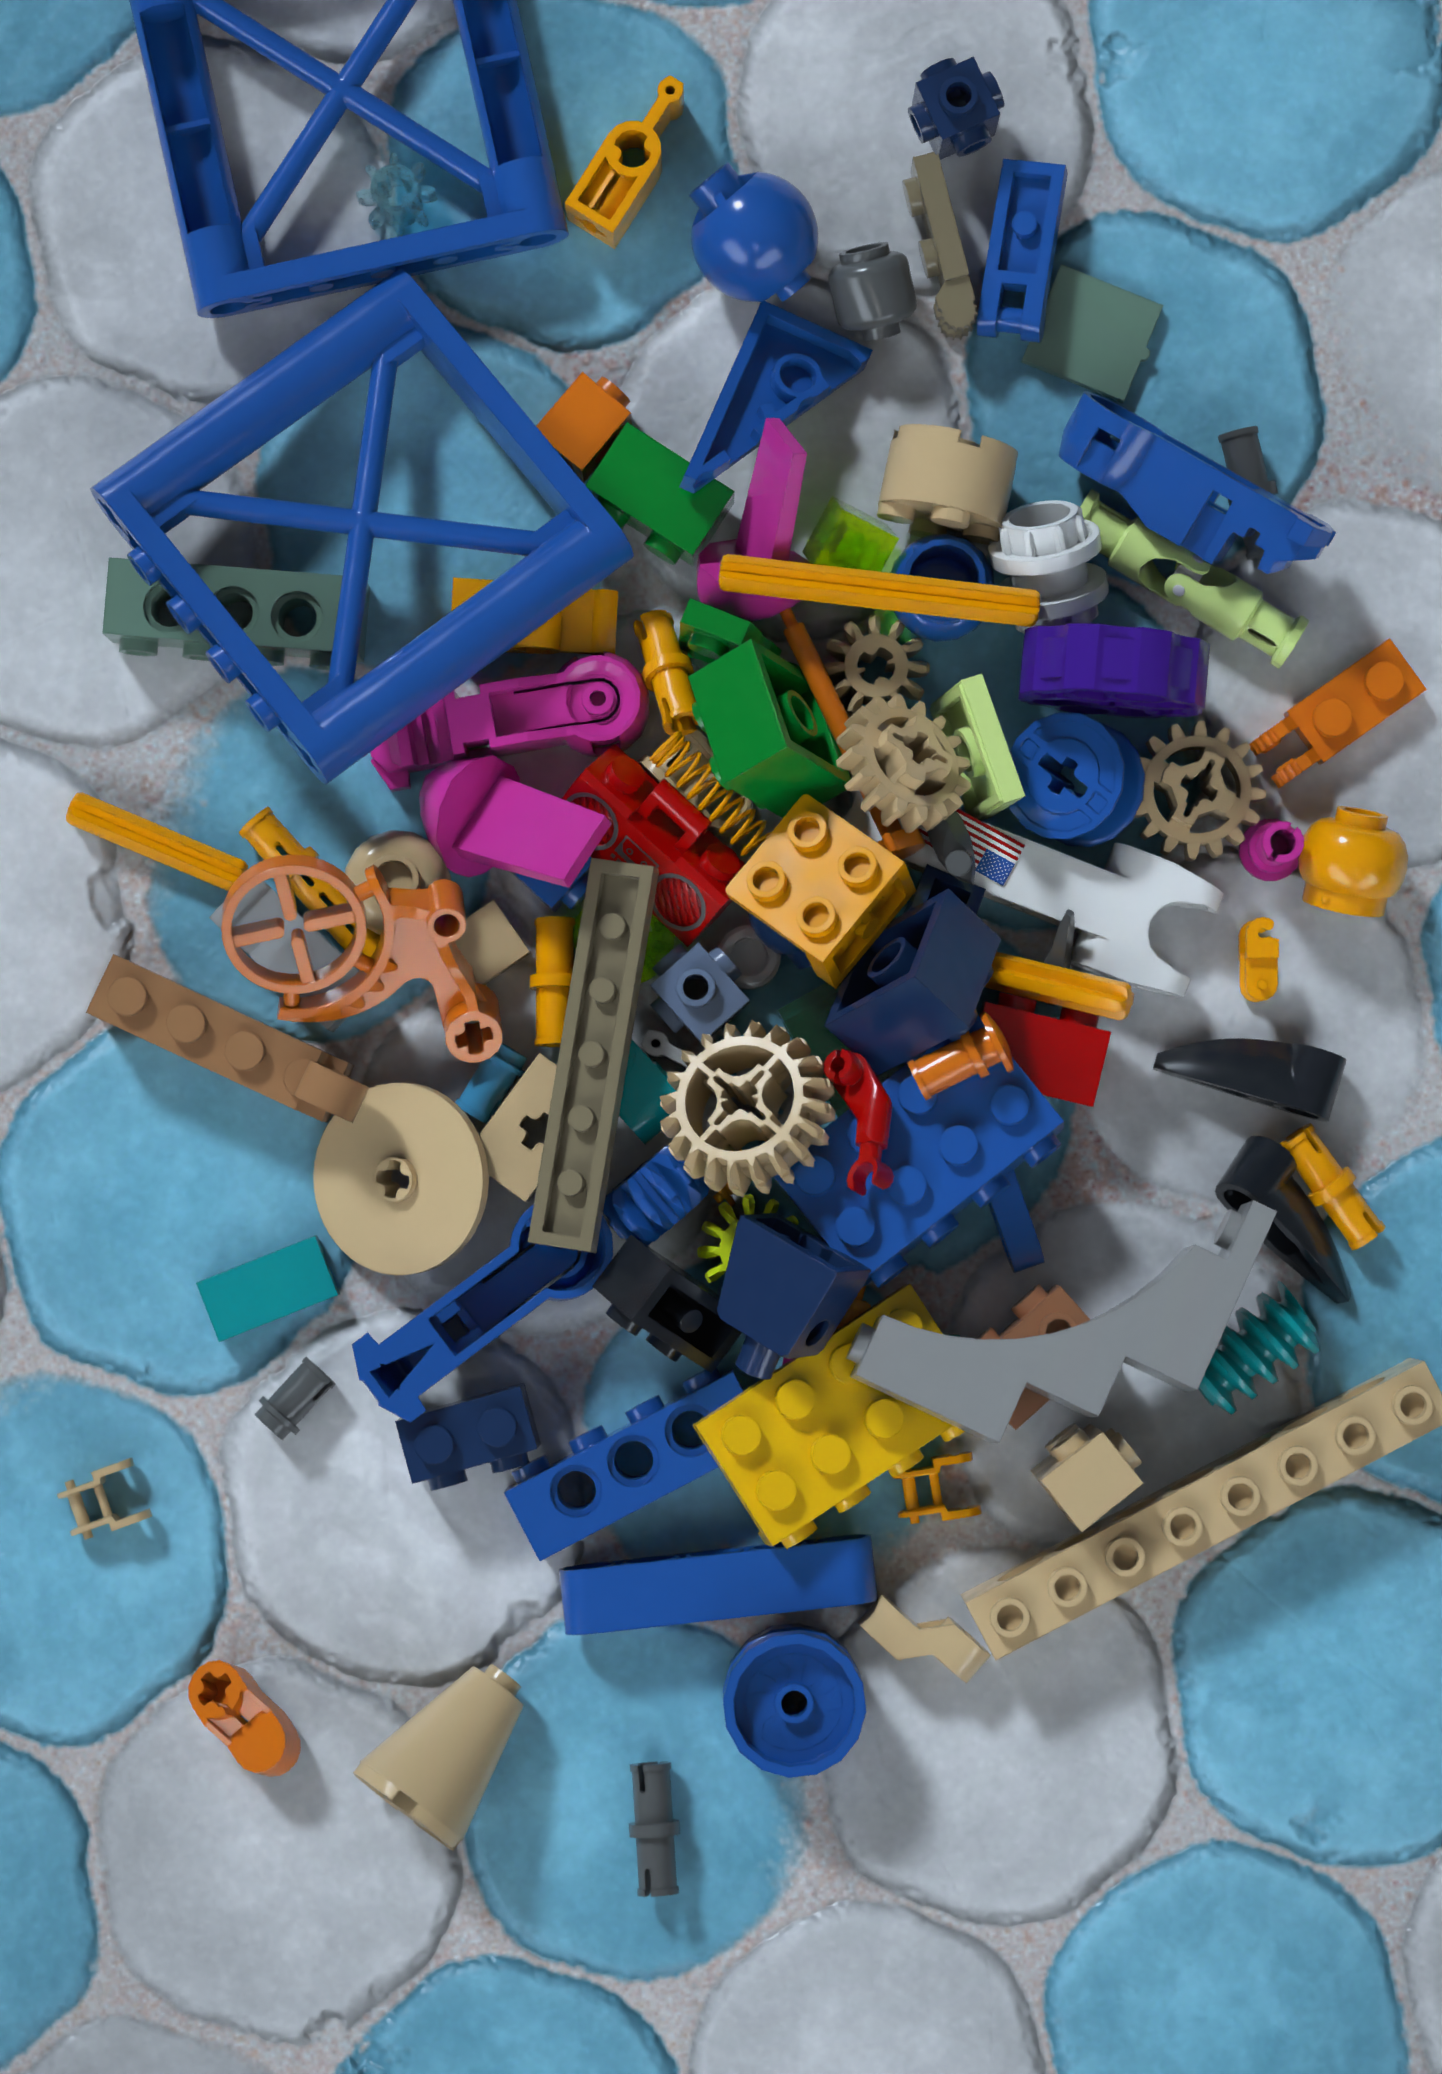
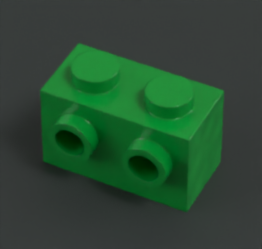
(641, 488)

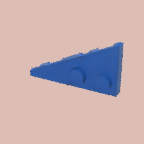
(778, 373)

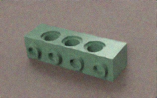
(134, 608)

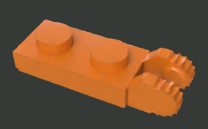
(1343, 709)

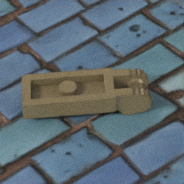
(942, 251)

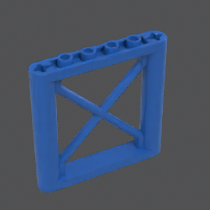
(227, 254)
(347, 716)

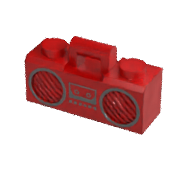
(663, 830)

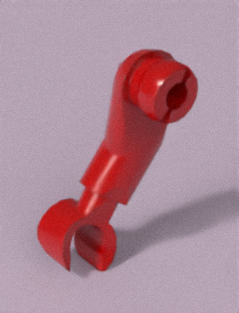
(872, 1108)

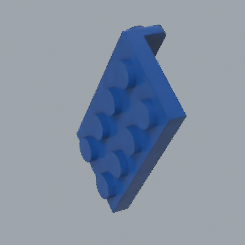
(940, 1158)

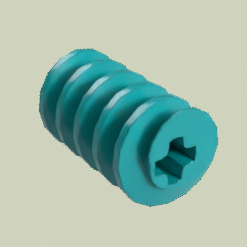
(1256, 1348)

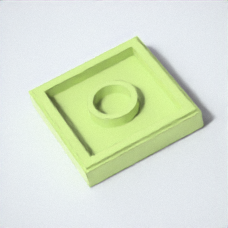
(992, 770)

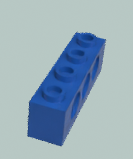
(555, 1524)

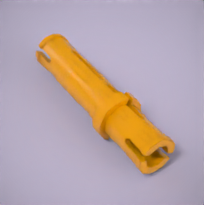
(268, 833)

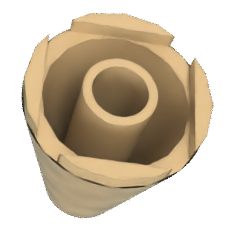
(446, 1754)

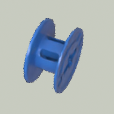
(1101, 761)

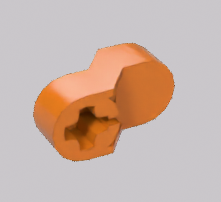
(225, 1693)

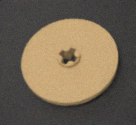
(447, 1169)

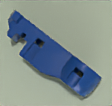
(1178, 487)
(441, 1342)

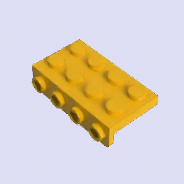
(817, 1433)

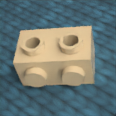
(1088, 1472)

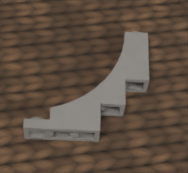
(1160, 1330)

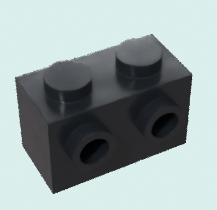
(667, 1303)

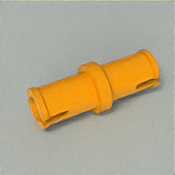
(666, 671)
(552, 977)
(1332, 1187)

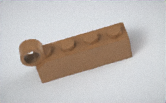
(226, 1041)

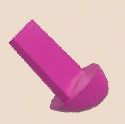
(764, 527)
(488, 819)

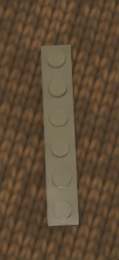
(593, 1055)

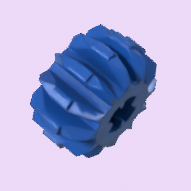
(653, 1198)

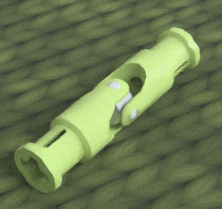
(1204, 590)

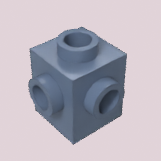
(704, 1015)

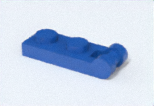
(1022, 248)

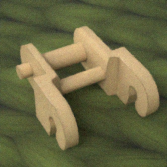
(80, 1512)

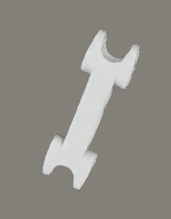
(1108, 904)

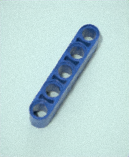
(717, 1584)

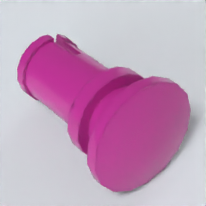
(1271, 849)

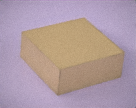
(490, 943)

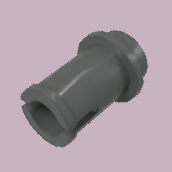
(294, 1399)

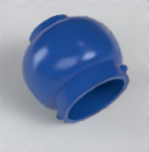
(942, 558)

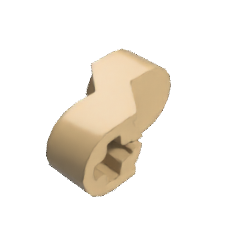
(909, 1639)

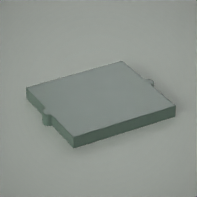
(1093, 334)

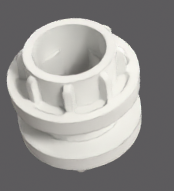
(1047, 551)

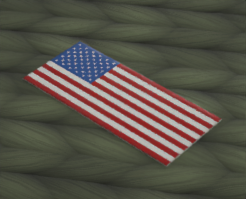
(993, 850)

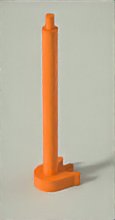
(835, 715)

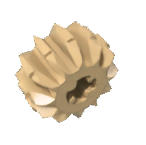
(866, 649)

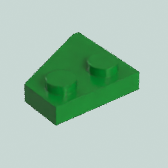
(712, 633)

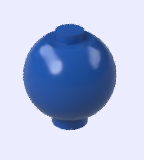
(753, 234)

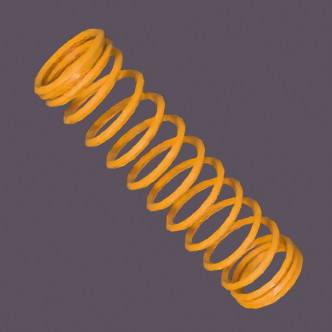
(674, 744)

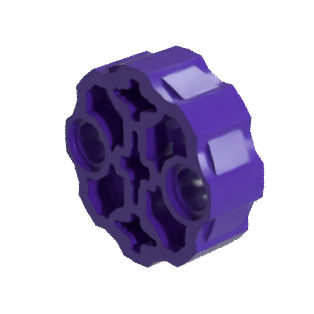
(1114, 670)

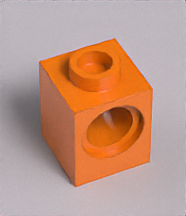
(586, 422)

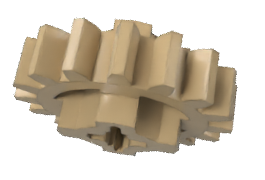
(899, 759)
(1222, 802)

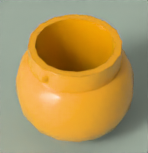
(1352, 862)

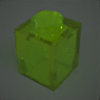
(849, 539)

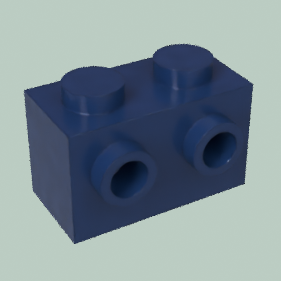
(467, 1434)

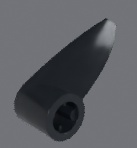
(1262, 1071)
(1298, 1233)

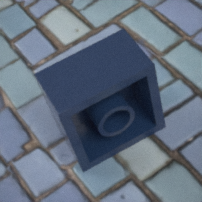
(915, 983)

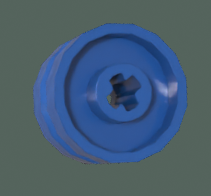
(825, 1724)

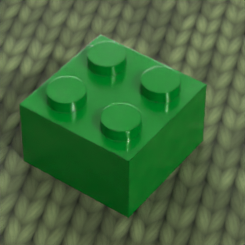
(765, 730)

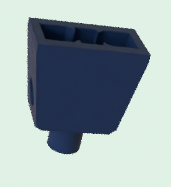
(784, 1291)

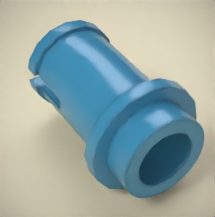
(491, 1083)

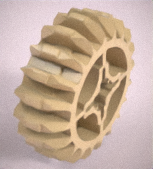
(776, 1065)

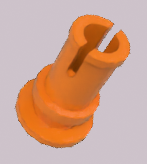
(962, 1059)

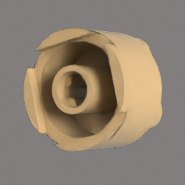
(947, 482)

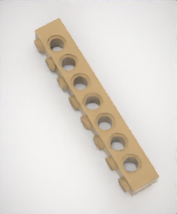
(1206, 1507)

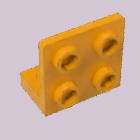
(823, 887)

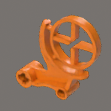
(413, 944)

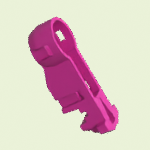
(523, 718)

